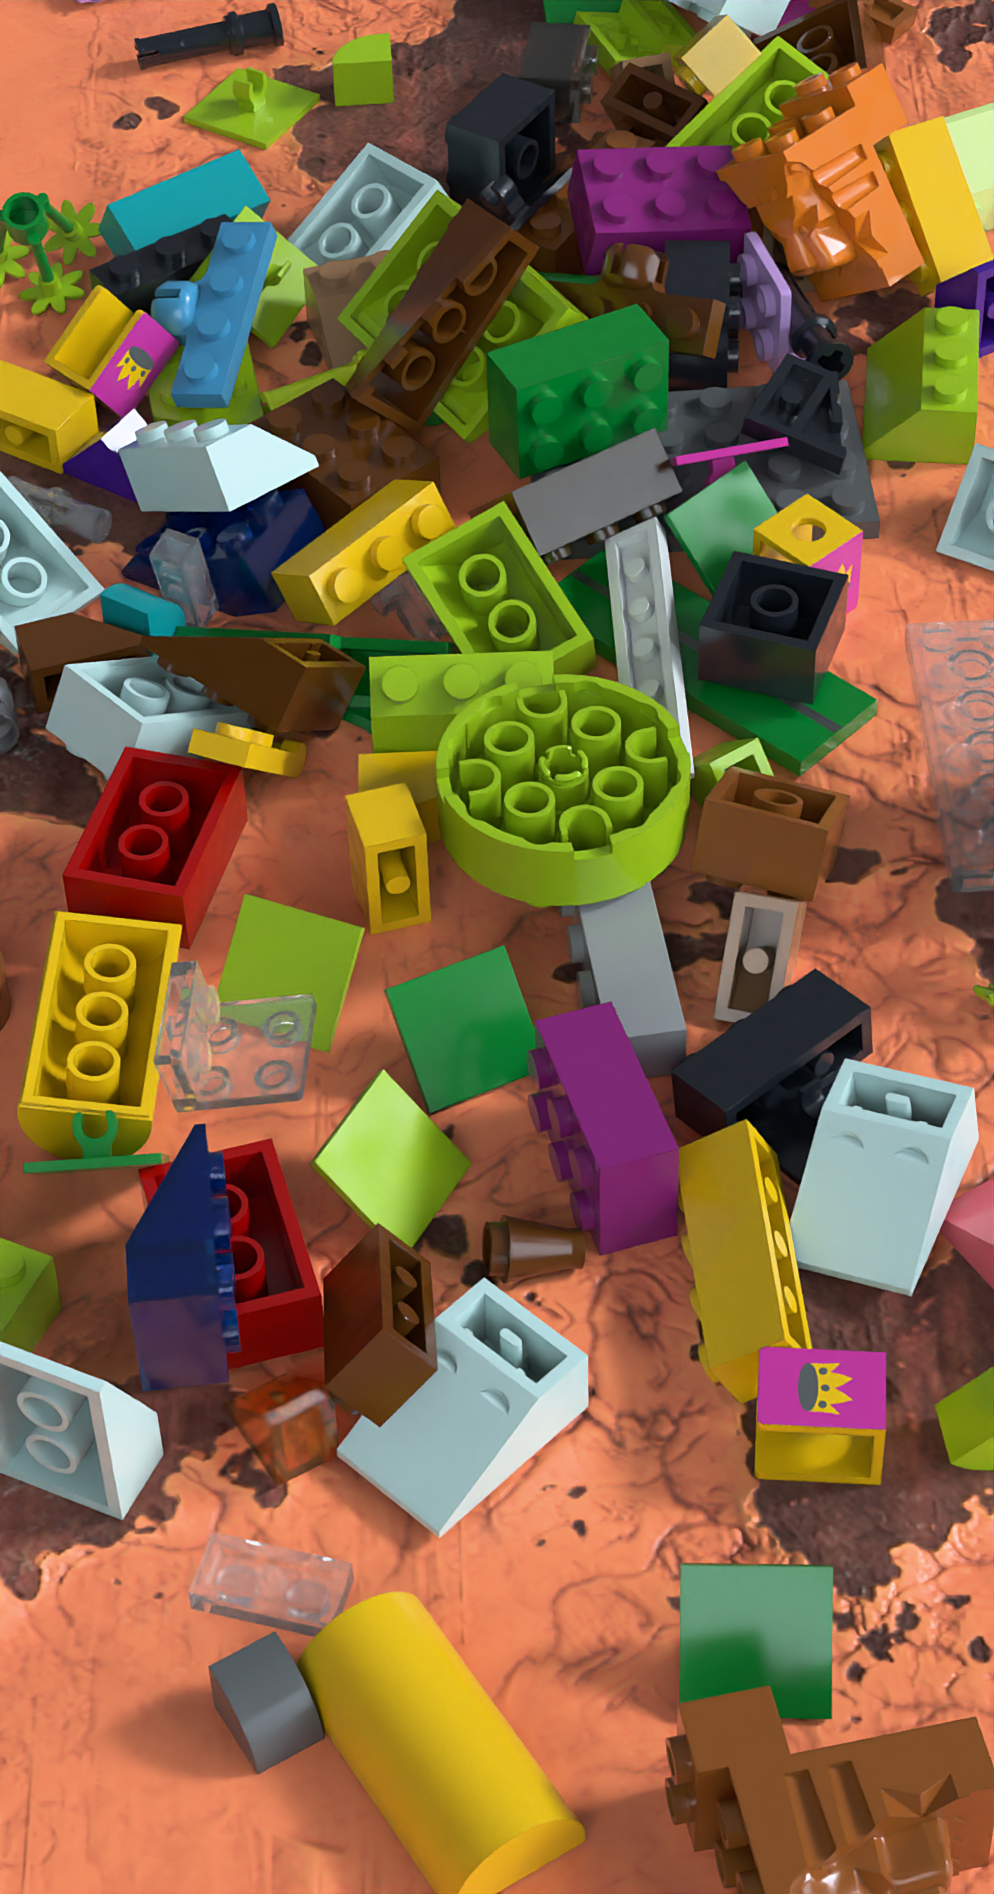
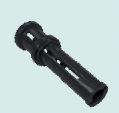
(231, 34)
(814, 334)

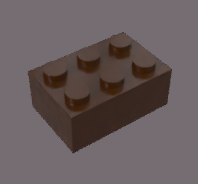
(353, 447)

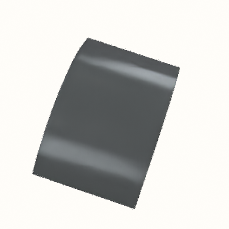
(265, 1702)

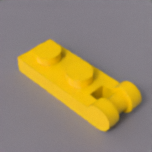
(249, 749)

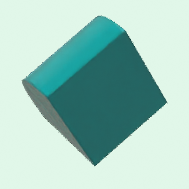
(140, 612)

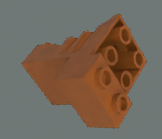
(832, 1818)

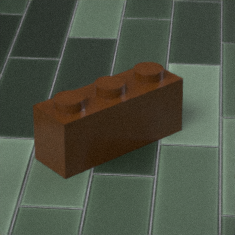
(378, 1326)

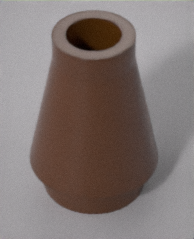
(529, 1248)

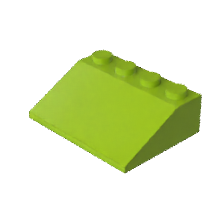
(528, 311)

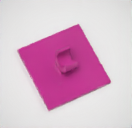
(722, 460)

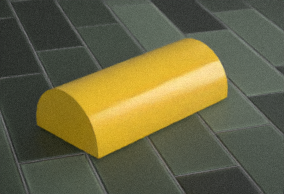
(97, 1031)
(434, 1749)

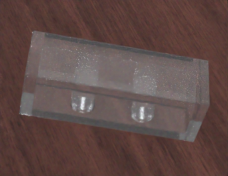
(184, 577)

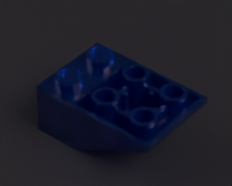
(240, 548)
(180, 1276)

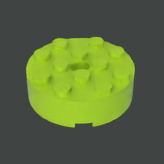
(563, 790)

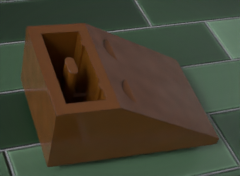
(275, 680)

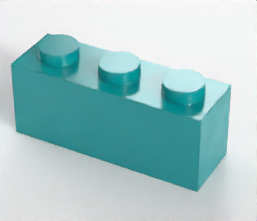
(183, 202)

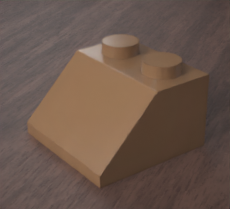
(326, 295)

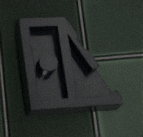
(805, 409)

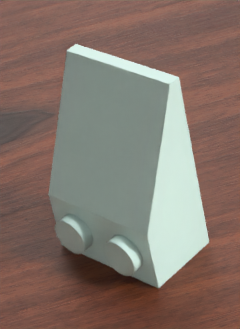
(364, 208)
(36, 569)
(132, 705)
(74, 1433)

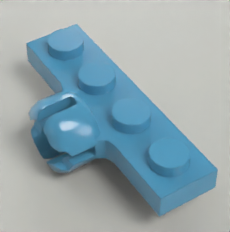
(216, 313)

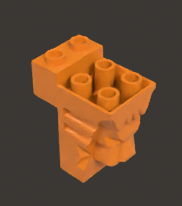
(825, 185)

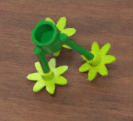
(27, 221)

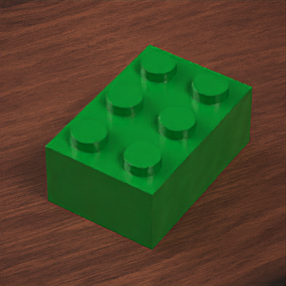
(577, 390)

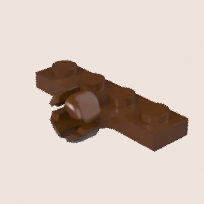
(639, 278)

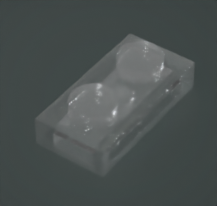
(270, 1584)

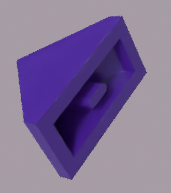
(99, 458)

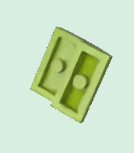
(636, 31)

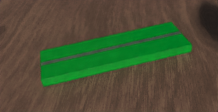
(788, 730)

